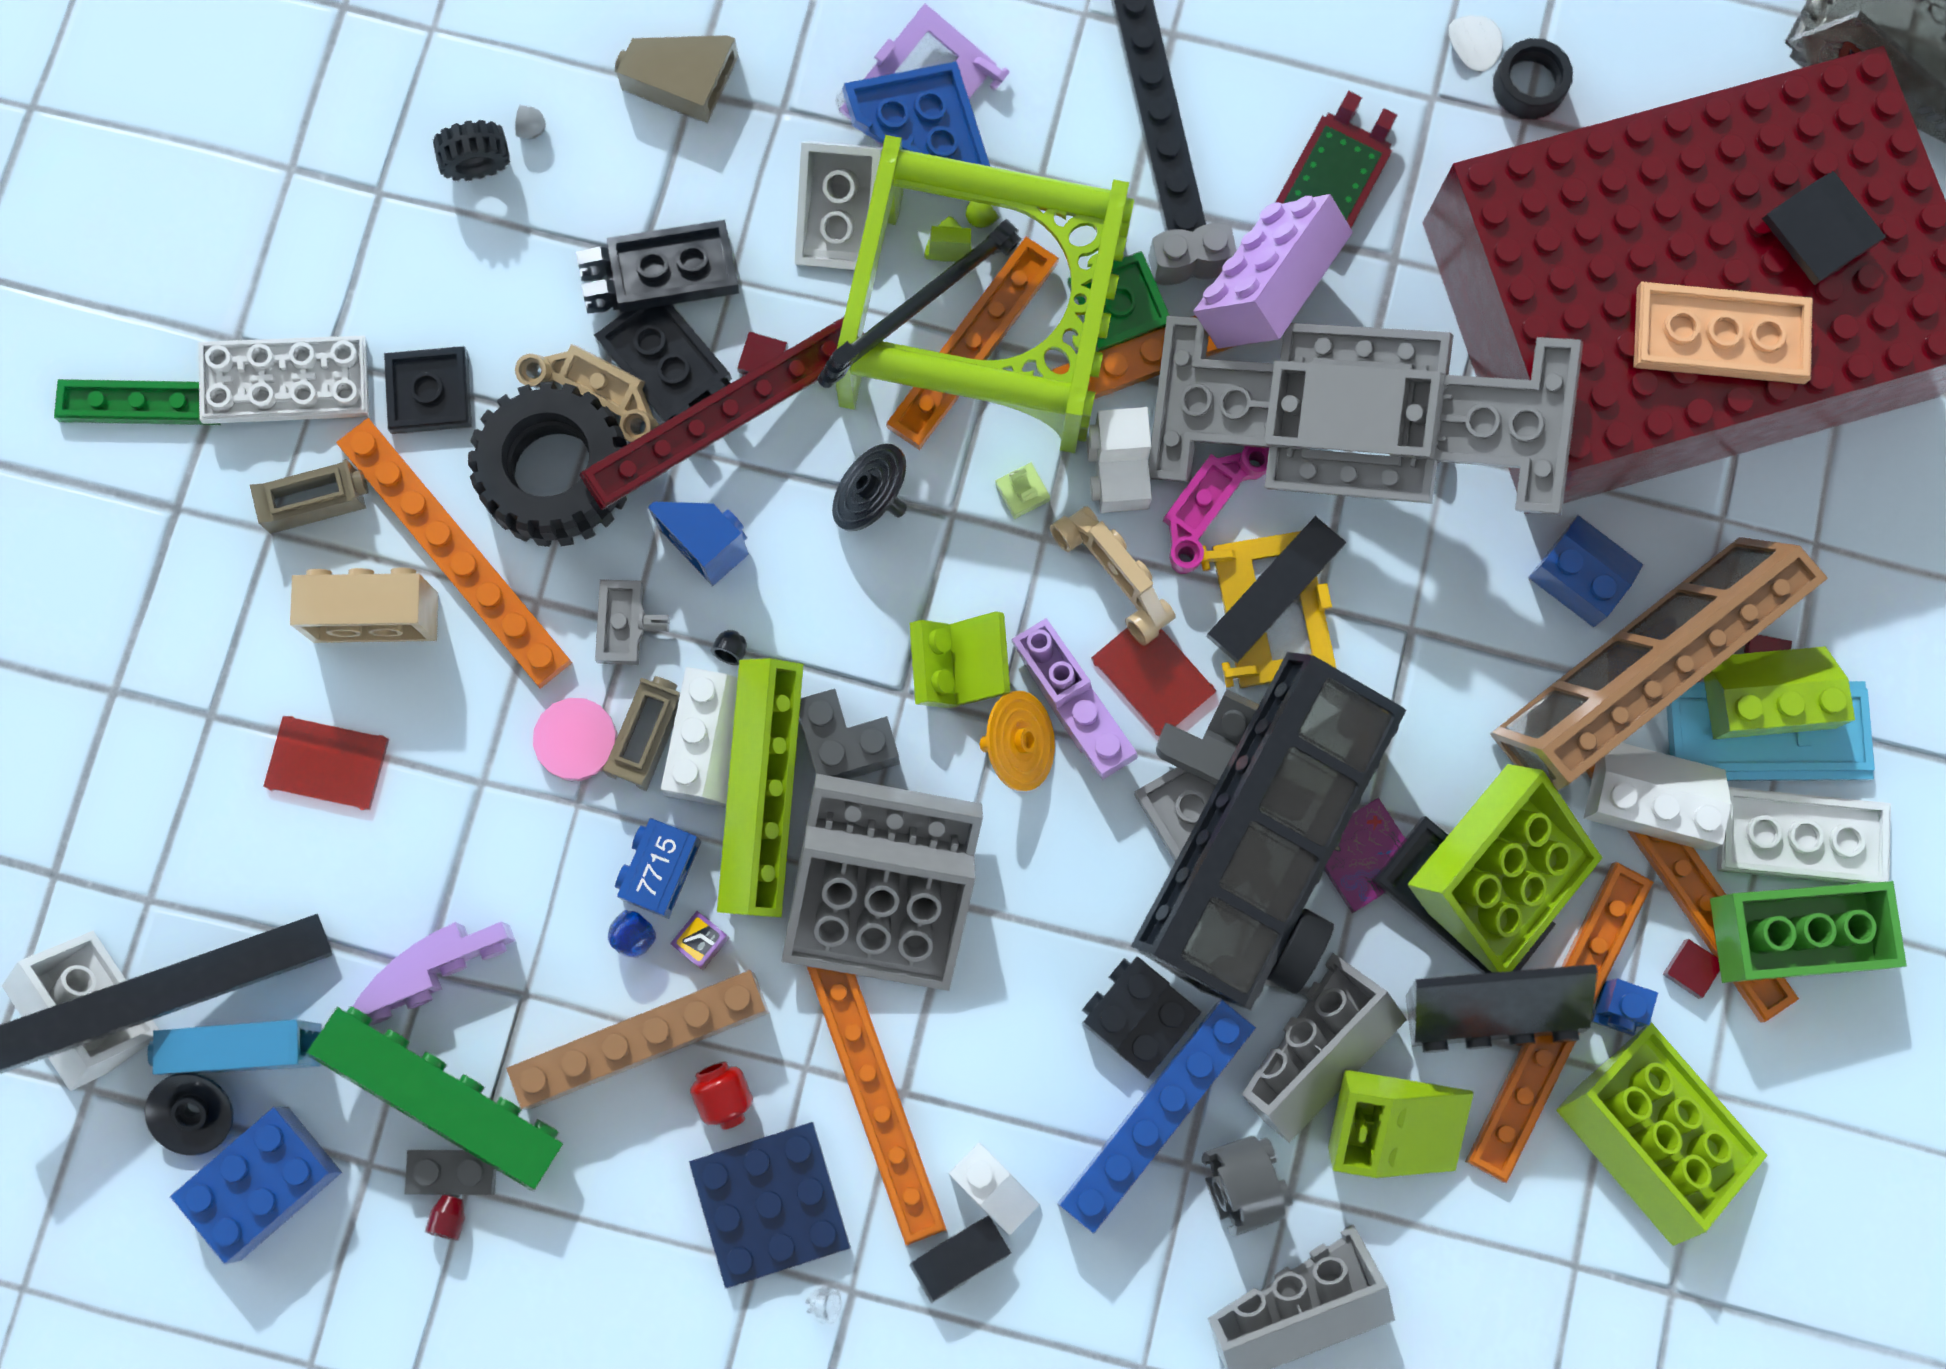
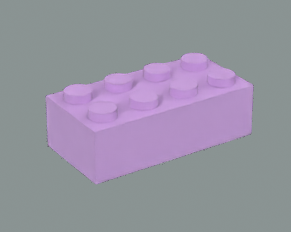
(1273, 271)

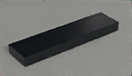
(1276, 589)

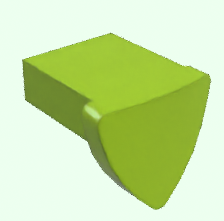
(948, 241)

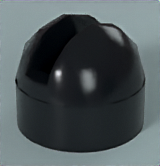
(729, 647)

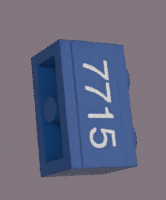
(657, 868)

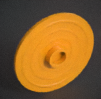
(1019, 741)

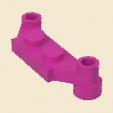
(1205, 499)

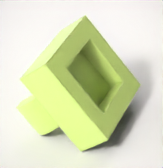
(1022, 490)

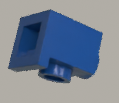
(1624, 1006)

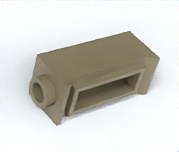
(350, 498)
(642, 773)

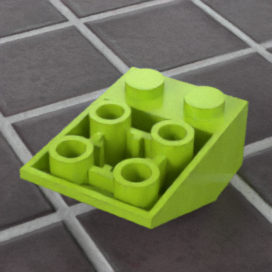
(1397, 1126)

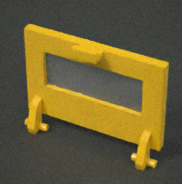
(1297, 630)

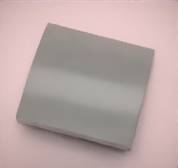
(883, 882)

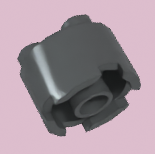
(1246, 1184)

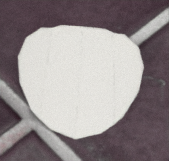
(1476, 41)

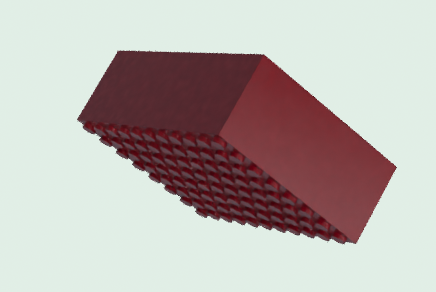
(1677, 195)

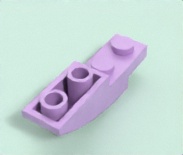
(1073, 699)
(413, 975)

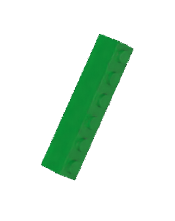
(435, 1098)

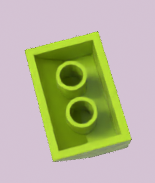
(1778, 693)

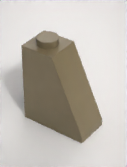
(678, 71)

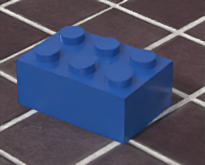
(255, 1184)

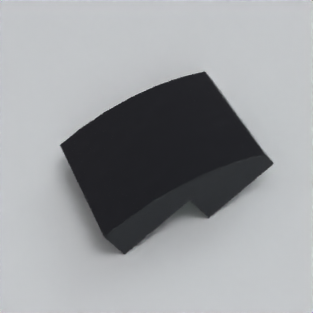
(1823, 227)

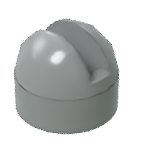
(529, 122)

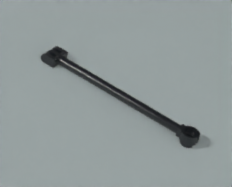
(1002, 239)

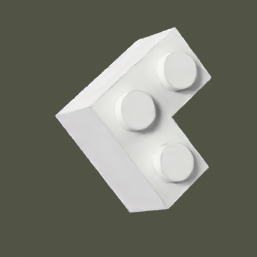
(1121, 452)

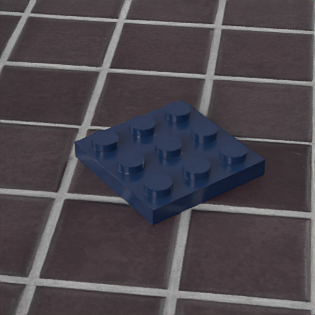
(769, 1205)

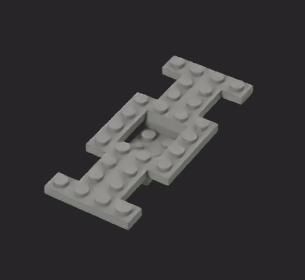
(1366, 395)

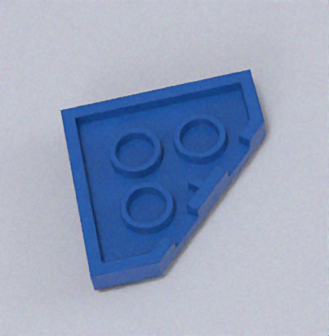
(923, 108)

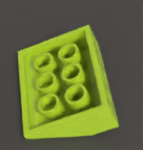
(1507, 868)
(1663, 1135)

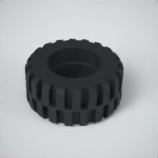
(511, 431)

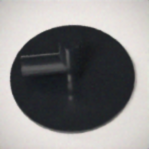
(870, 488)

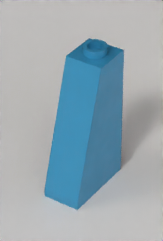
(233, 1047)

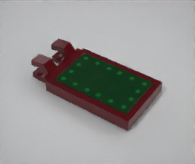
(1341, 160)

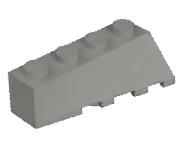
(1335, 1031)
(1305, 1308)

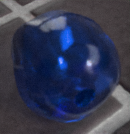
(631, 934)

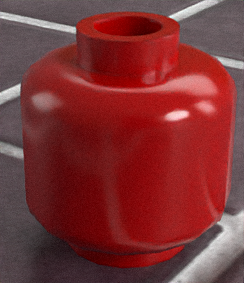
(721, 1095)

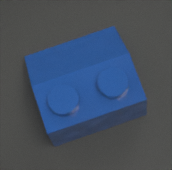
(702, 535)
(1586, 572)

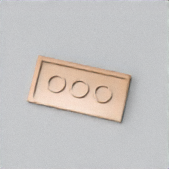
(1723, 332)

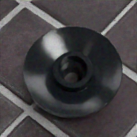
(179, 1127)

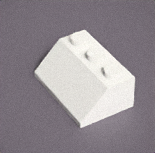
(701, 738)
(1660, 797)
(66, 974)

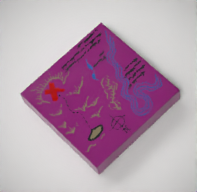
(1361, 854)

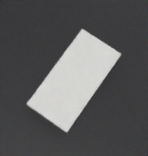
(1806, 837)

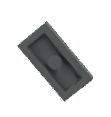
(448, 1173)

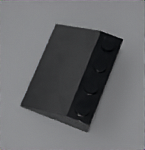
(1501, 1007)

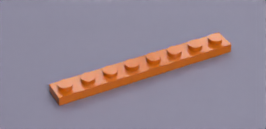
(454, 553)

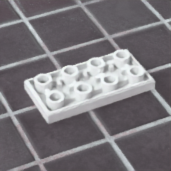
(283, 379)

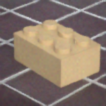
(364, 606)

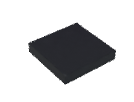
(427, 390)

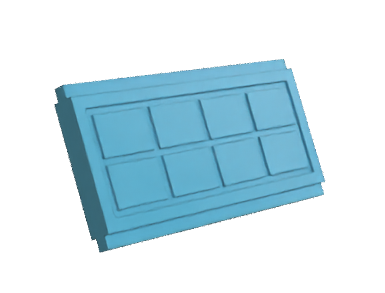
(1794, 756)

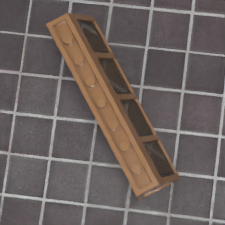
(1657, 658)

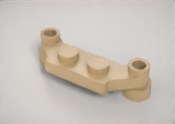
(591, 374)
(1129, 575)

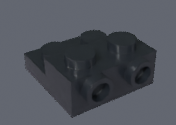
(1139, 1015)

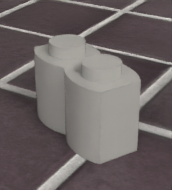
(1184, 254)

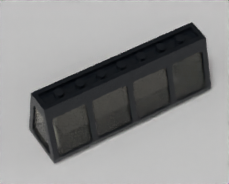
(1268, 830)

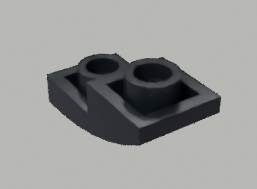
(960, 1259)

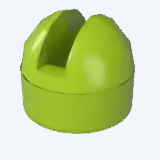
(981, 214)

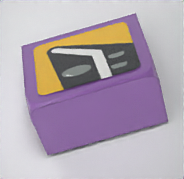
(699, 940)

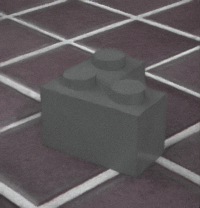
(840, 749)

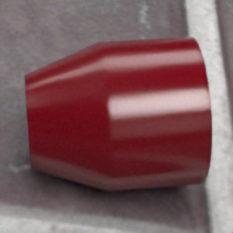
(446, 1218)

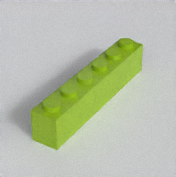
(760, 787)

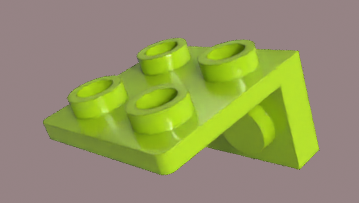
(959, 660)

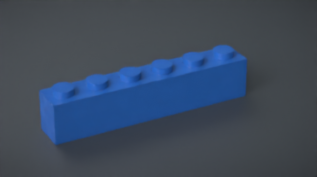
(1156, 1116)

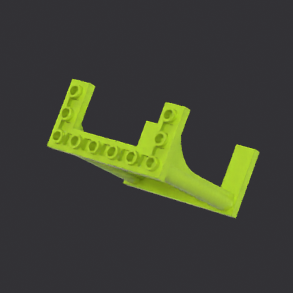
(1052, 398)

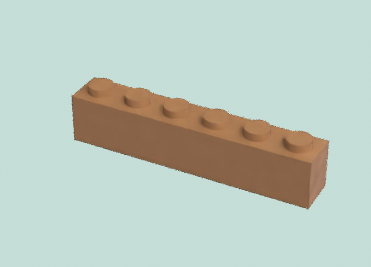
(637, 1040)

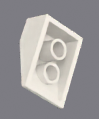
(833, 202)

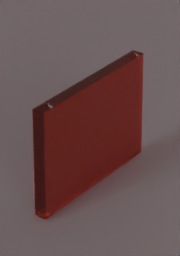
(1154, 678)
(326, 762)

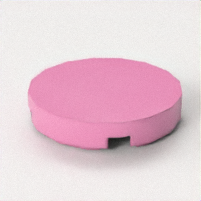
(574, 739)

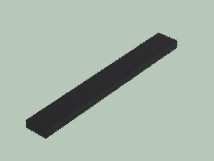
(161, 992)

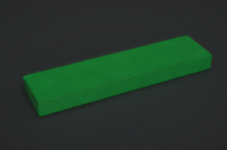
(128, 402)

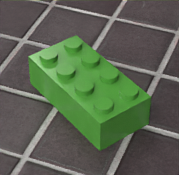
(1807, 931)

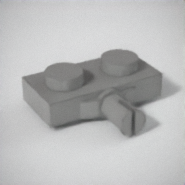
(623, 622)

